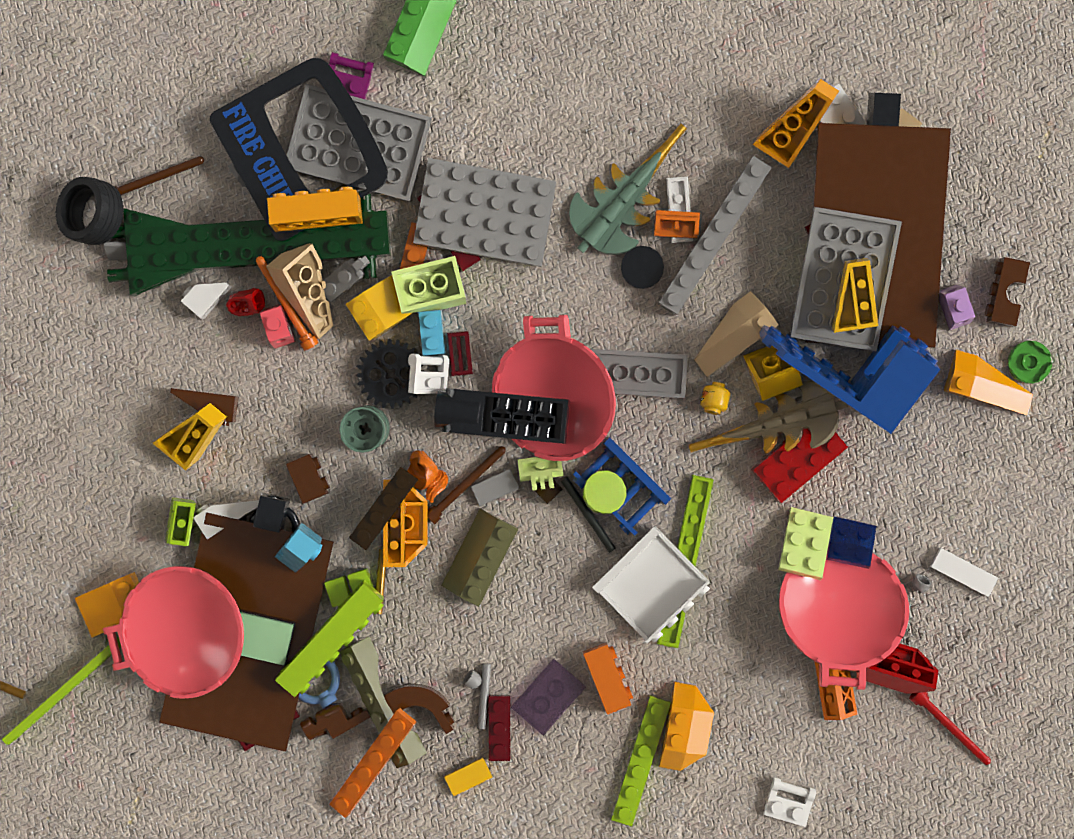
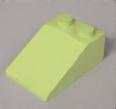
(429, 286)

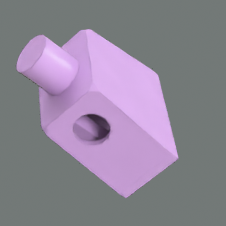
(956, 306)

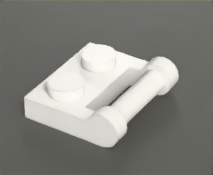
(428, 381)
(789, 809)

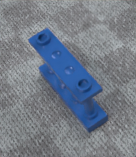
(642, 480)

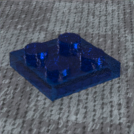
(851, 542)

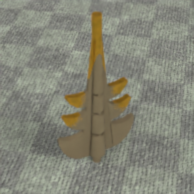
(815, 412)

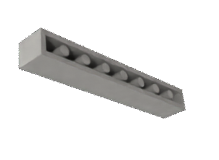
(714, 235)

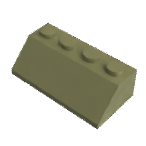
(479, 557)

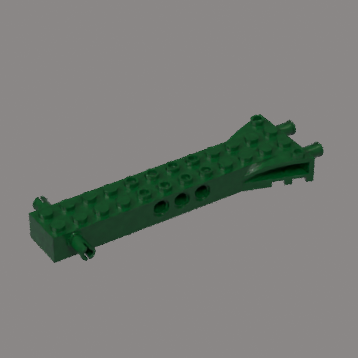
(169, 250)

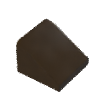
(548, 493)

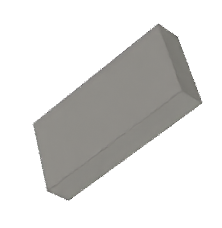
(495, 487)

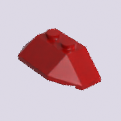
(904, 671)

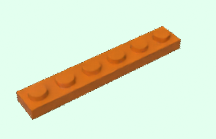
(372, 762)

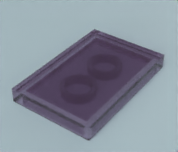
(548, 696)

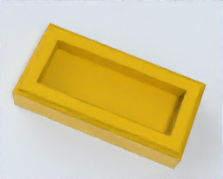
(468, 776)

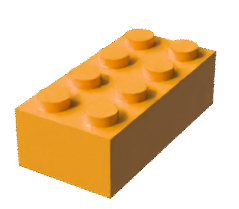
(314, 209)

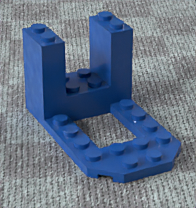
(883, 385)

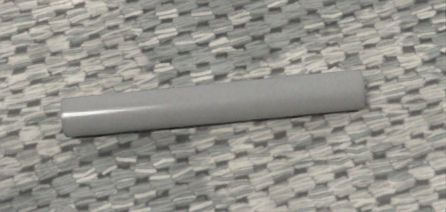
(484, 692)

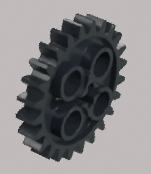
(378, 388)

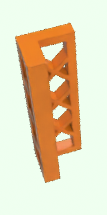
(834, 697)

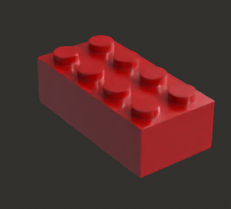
(787, 471)

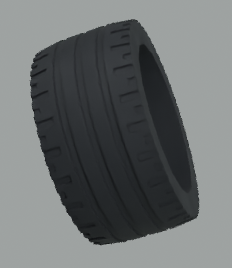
(71, 207)

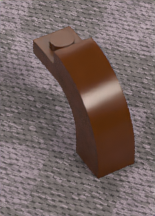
(424, 696)

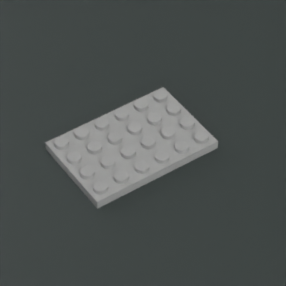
(328, 150)
(484, 212)
(831, 241)

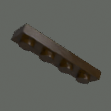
(383, 508)

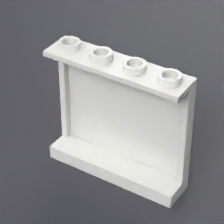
(652, 585)

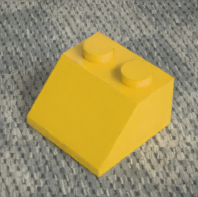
(771, 373)

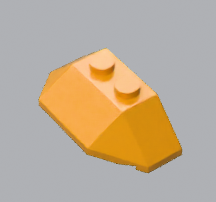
(406, 530)
(686, 728)

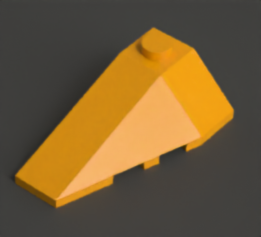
(980, 381)

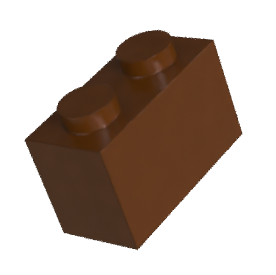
(308, 478)

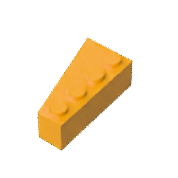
(793, 128)

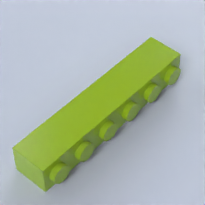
(329, 639)

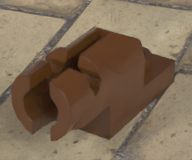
(334, 720)

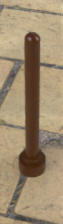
(160, 175)
(435, 512)

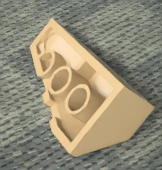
(301, 282)
(734, 333)

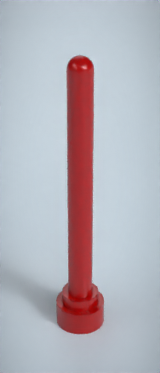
(922, 699)

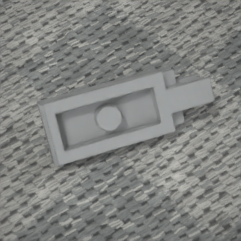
(344, 278)

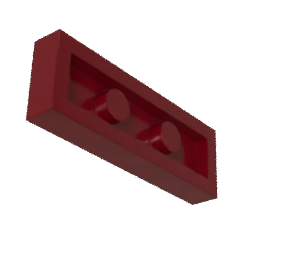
(499, 727)

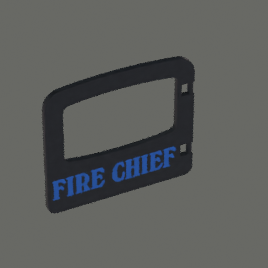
(258, 153)

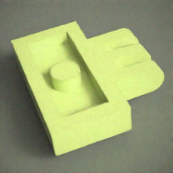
(539, 471)

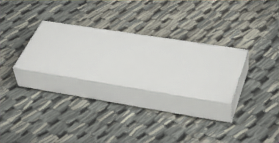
(678, 200)
(964, 572)

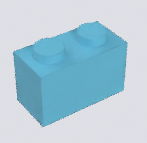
(431, 333)

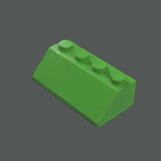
(418, 33)

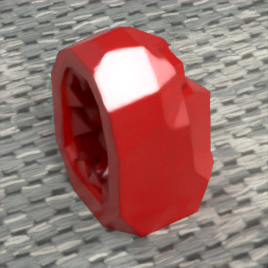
(246, 302)

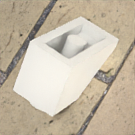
(204, 297)

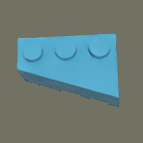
(299, 548)

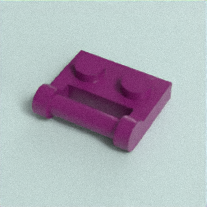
(355, 85)

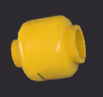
(715, 398)

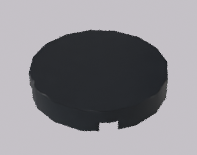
(642, 267)

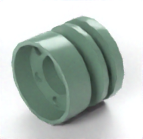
(353, 434)

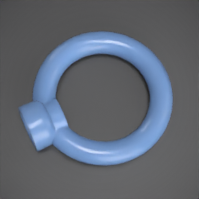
(327, 697)

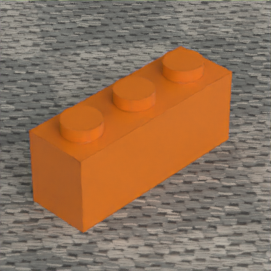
(608, 677)

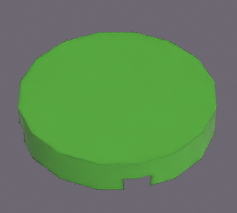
(1029, 362)

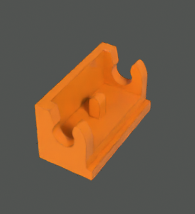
(676, 224)

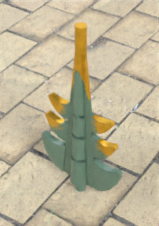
(601, 224)

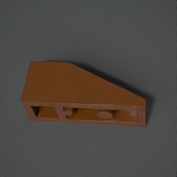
(224, 403)

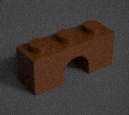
(1000, 309)

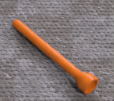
(306, 338)

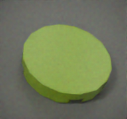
(604, 492)

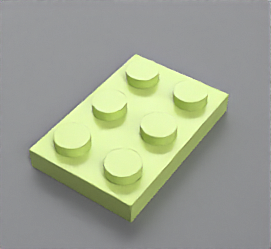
(805, 543)

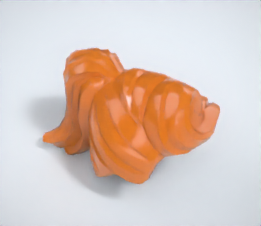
(428, 474)

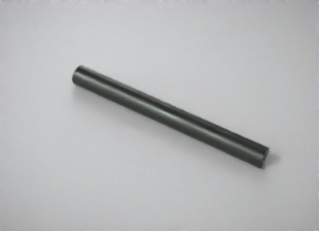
(588, 514)

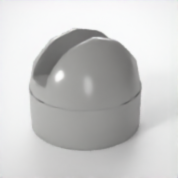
(921, 583)
(472, 679)

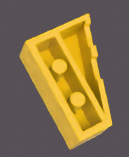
(856, 298)
(191, 437)

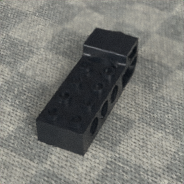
(502, 415)

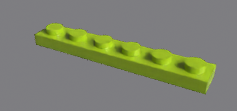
(640, 760)

